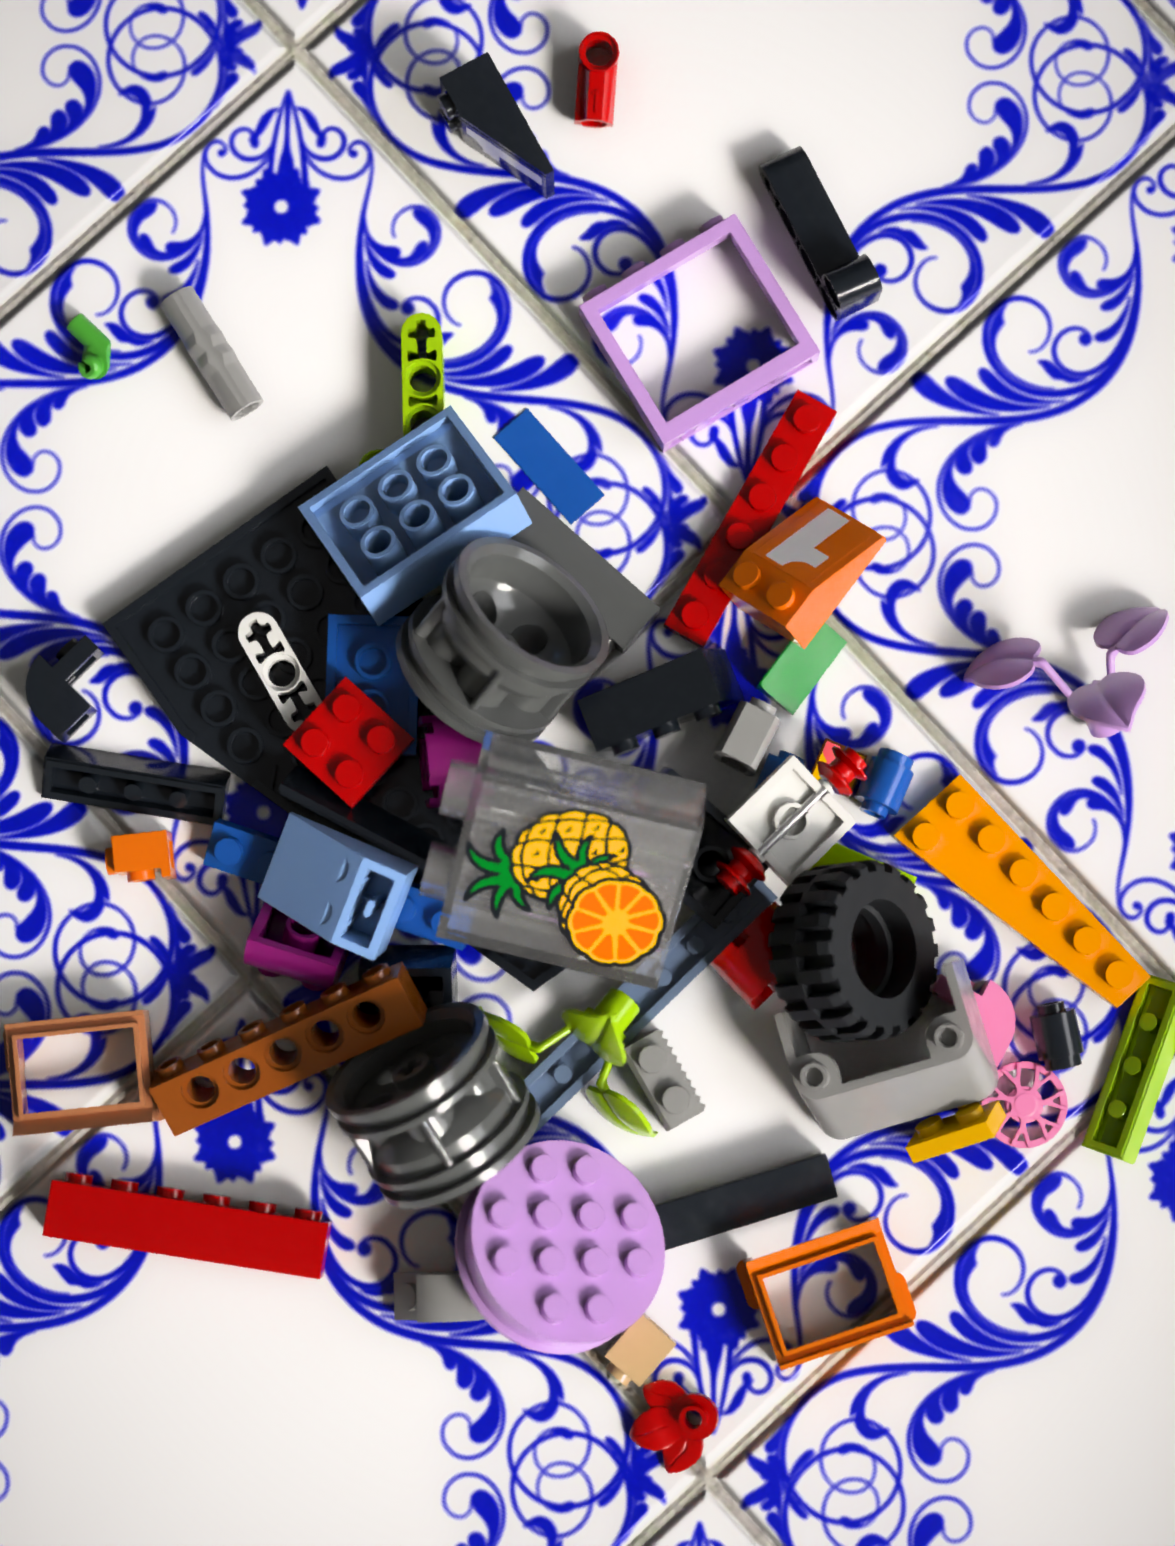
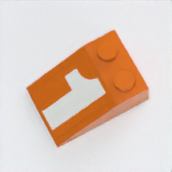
(802, 570)

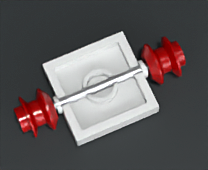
(790, 820)

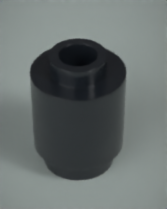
(1057, 1036)

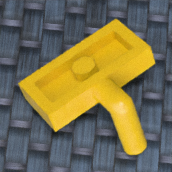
(967, 1127)

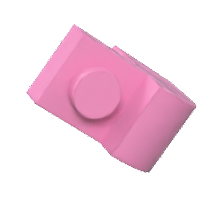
(995, 1011)

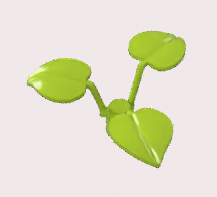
(603, 1032)

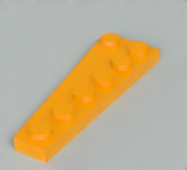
(996, 868)

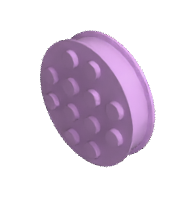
(560, 1248)

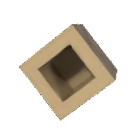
(638, 1351)

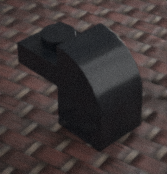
(51, 688)

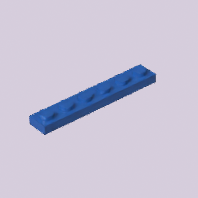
(250, 852)

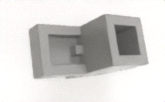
(432, 1297)

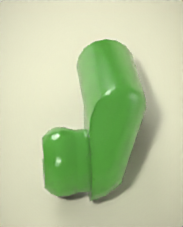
(96, 347)

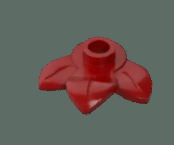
(667, 1426)

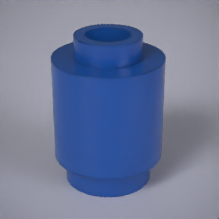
(886, 783)

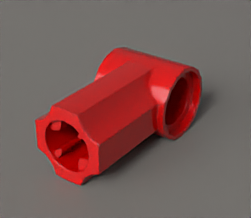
(596, 83)

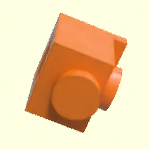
(141, 856)

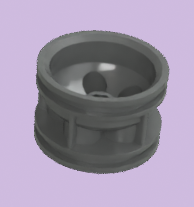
(502, 641)
(434, 1108)

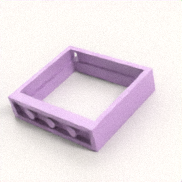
(732, 396)

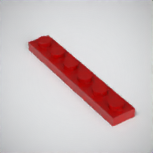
(750, 515)

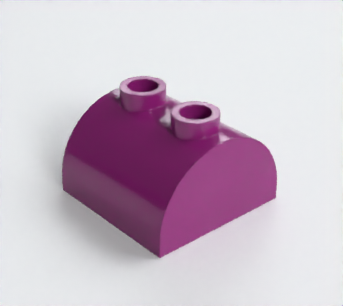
(291, 950)

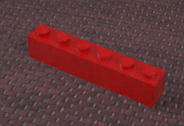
(187, 1227)

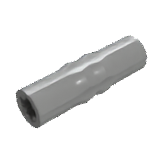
(211, 353)

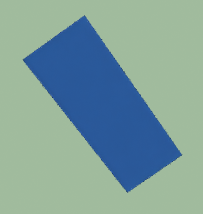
(549, 466)

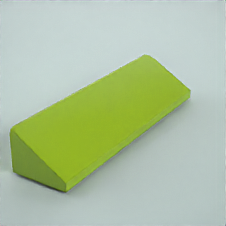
(1135, 1073)

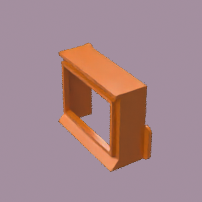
(753, 1271)

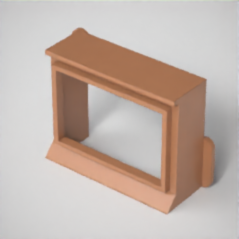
(88, 1117)

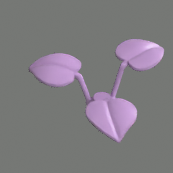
(1103, 704)

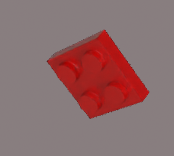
(348, 742)

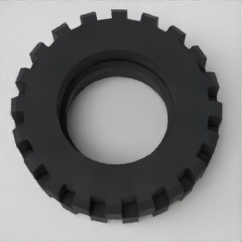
(816, 959)

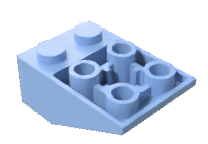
(337, 886)

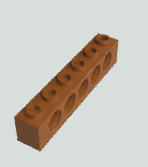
(191, 1105)

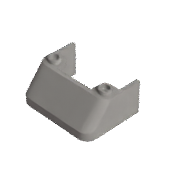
(954, 1076)

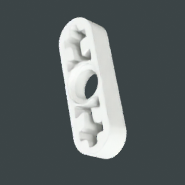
(255, 650)

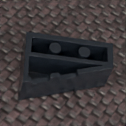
(660, 700)

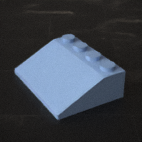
(412, 513)

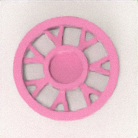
(1025, 1104)

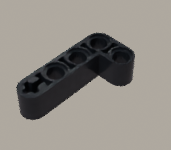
(840, 274)

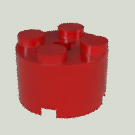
(746, 963)

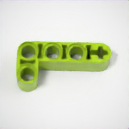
(415, 403)

